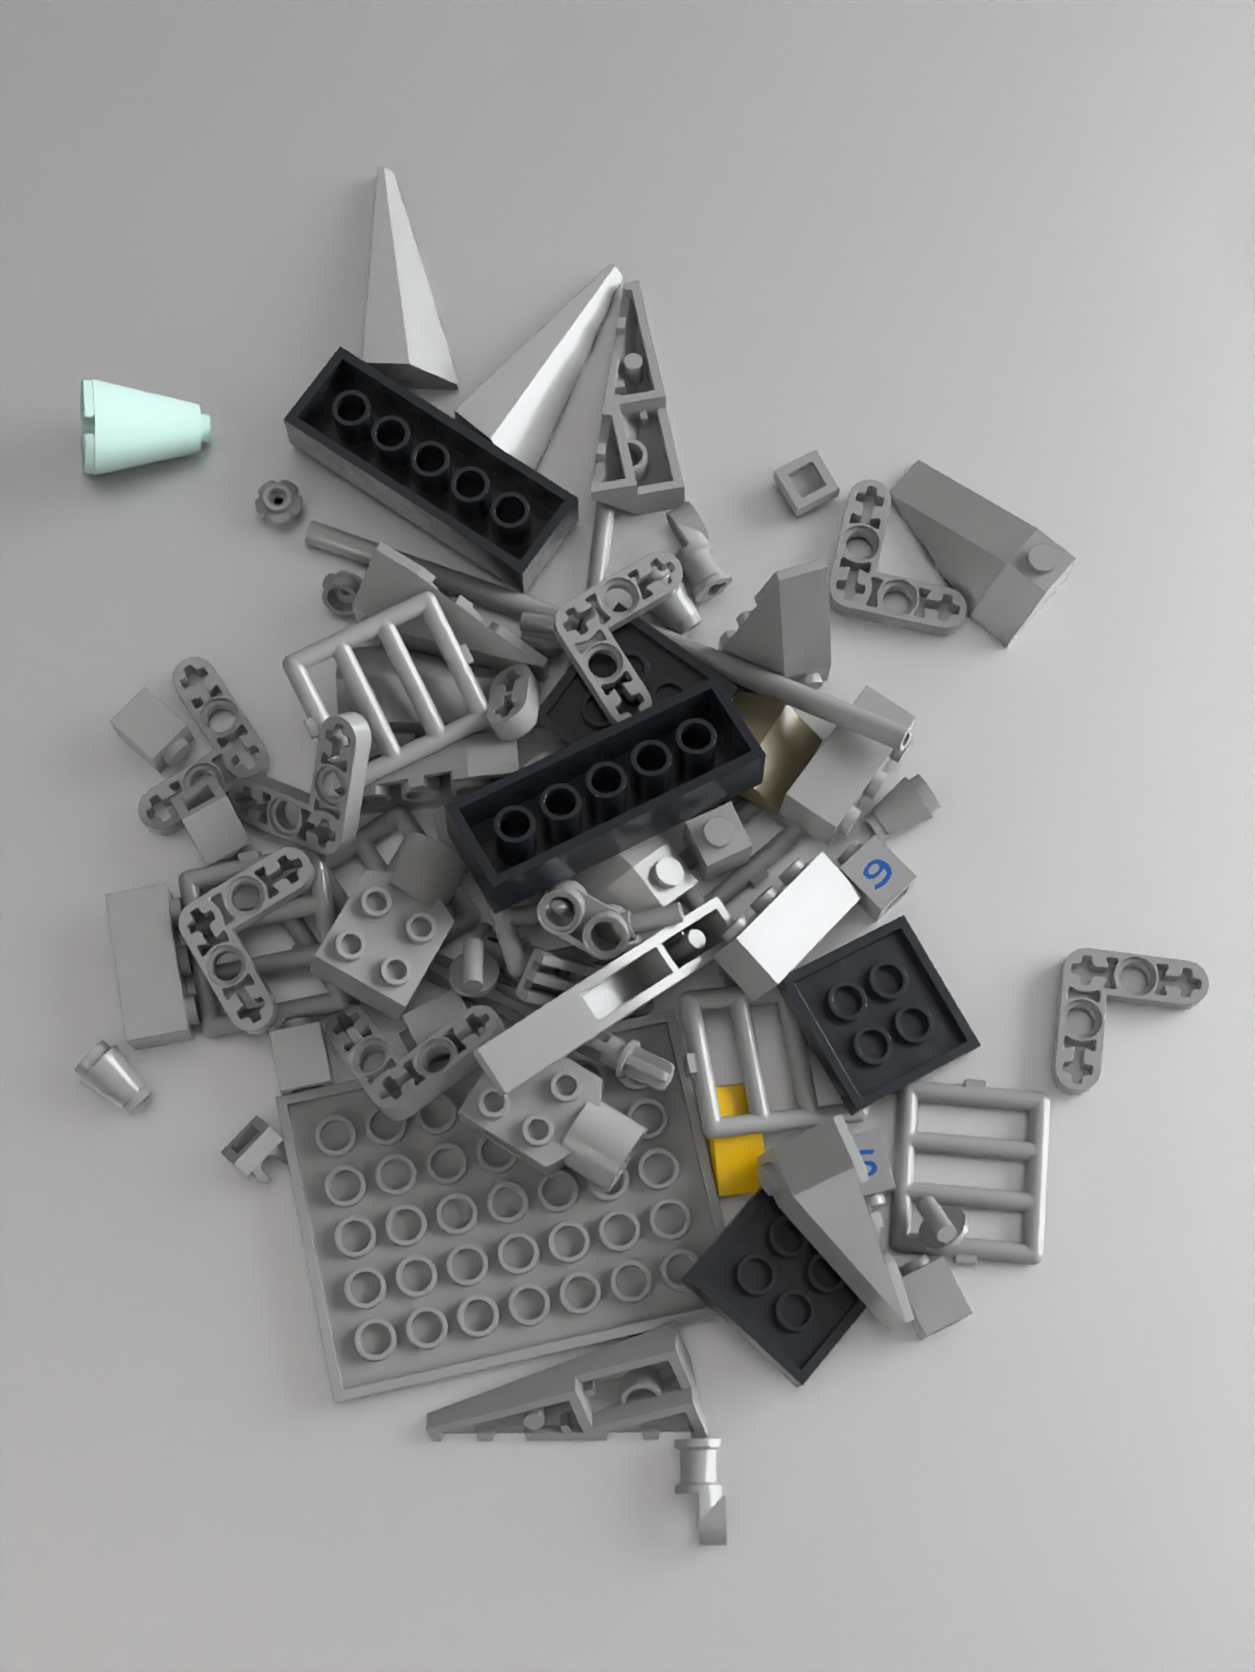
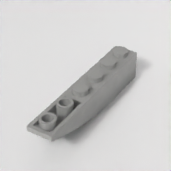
(604, 998)

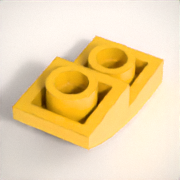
(735, 1157)

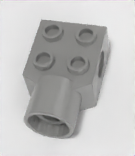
(392, 926)
(556, 1123)

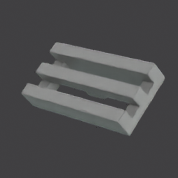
(532, 975)

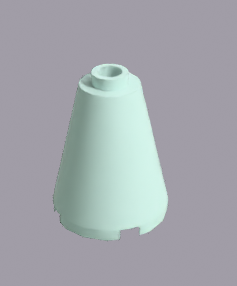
(136, 427)

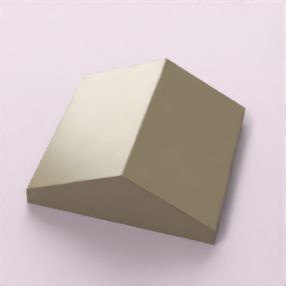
(785, 740)

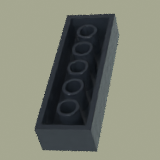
(432, 469)
(604, 794)

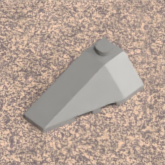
(981, 550)
(396, 578)
(788, 626)
(393, 696)
(443, 774)
(636, 879)
(820, 1190)

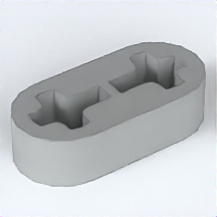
(513, 702)

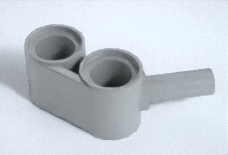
(581, 927)

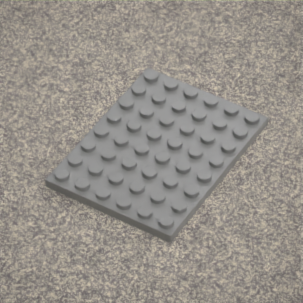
(463, 1259)

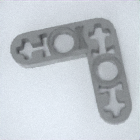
(875, 585)
(599, 637)
(220, 761)
(323, 802)
(230, 921)
(1094, 997)
(398, 1071)

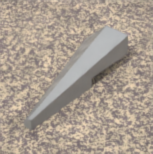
(401, 318)
(532, 388)
(636, 446)
(624, 1387)

